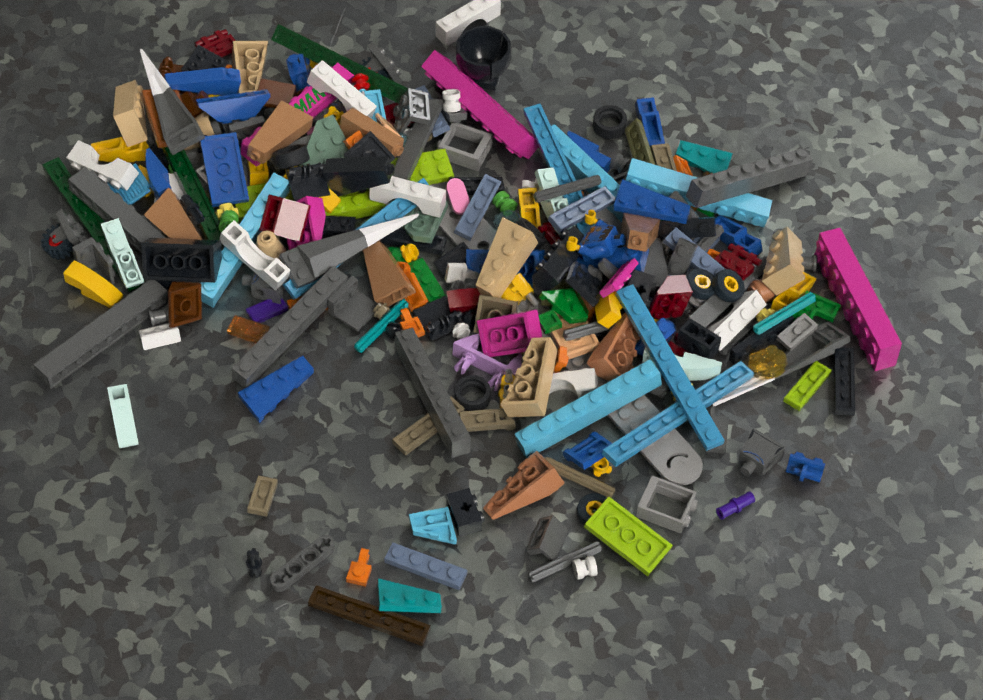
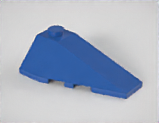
(211, 81)
(476, 257)
(620, 257)

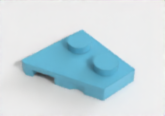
(433, 525)

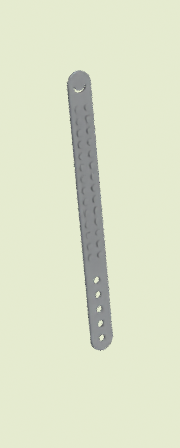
(627, 418)

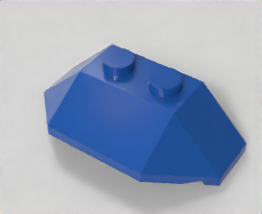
(234, 106)

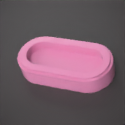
(457, 196)

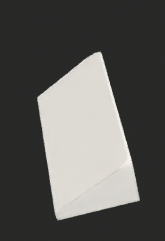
(159, 336)

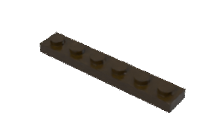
(369, 615)

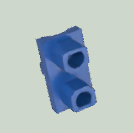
(805, 467)

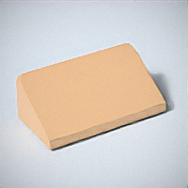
(381, 120)

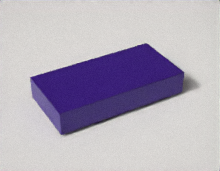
(266, 310)

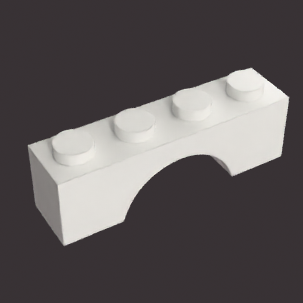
(452, 26)
(326, 79)
(118, 173)
(428, 198)
(266, 267)
(742, 313)
(577, 381)

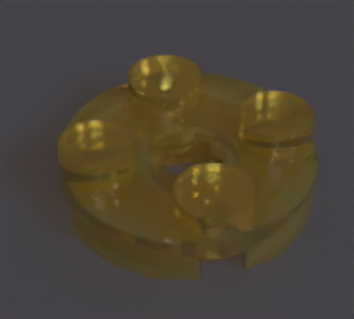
(759, 360)

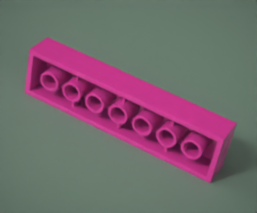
(481, 105)
(857, 300)

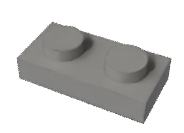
(797, 332)

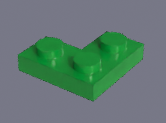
(821, 307)

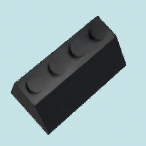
(181, 259)
(555, 262)

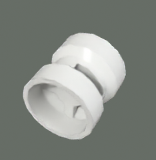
(451, 100)
(584, 567)

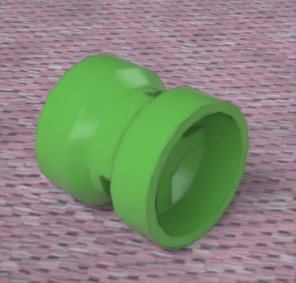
(503, 201)
(227, 218)

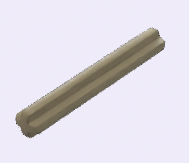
(581, 478)

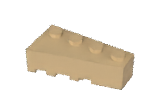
(250, 60)
(130, 113)
(505, 258)
(783, 262)
(533, 380)

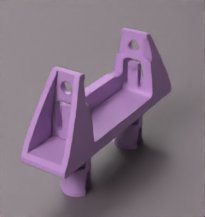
(467, 352)

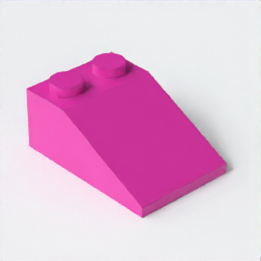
(314, 224)
(509, 333)

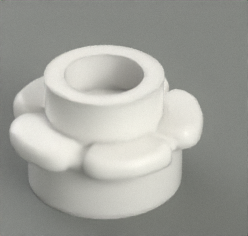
(461, 331)

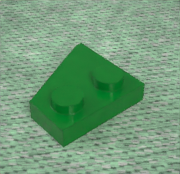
(566, 304)

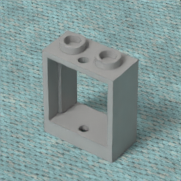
(463, 158)
(671, 490)

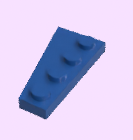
(270, 390)

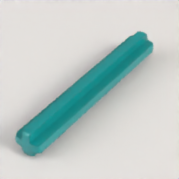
(784, 313)
(380, 326)

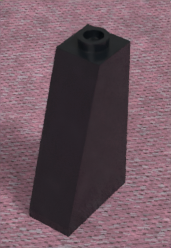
(357, 174)

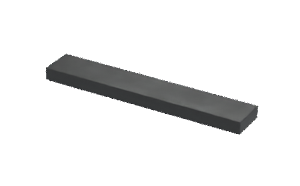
(416, 142)
(715, 306)

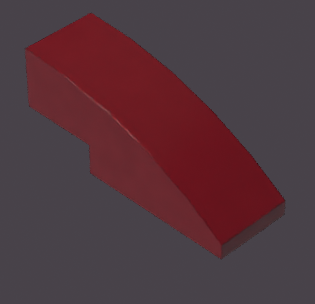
(463, 299)

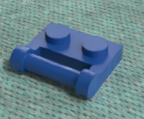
(587, 451)

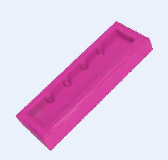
(618, 279)

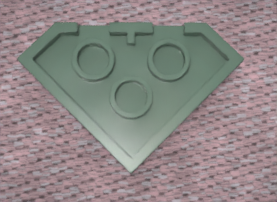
(326, 141)
(424, 226)

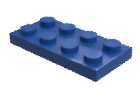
(224, 169)

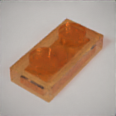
(247, 329)

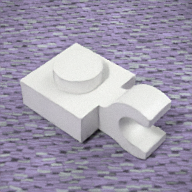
(459, 271)

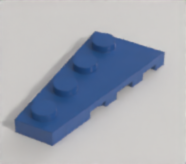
(647, 203)

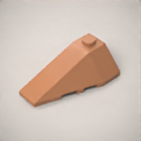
(615, 351)
(531, 483)

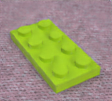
(628, 536)

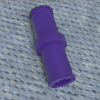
(735, 505)

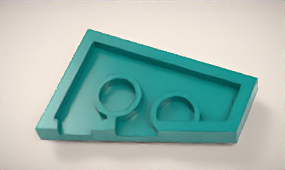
(704, 157)
(405, 598)

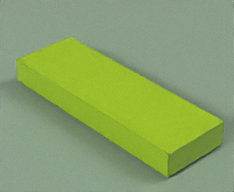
(807, 385)

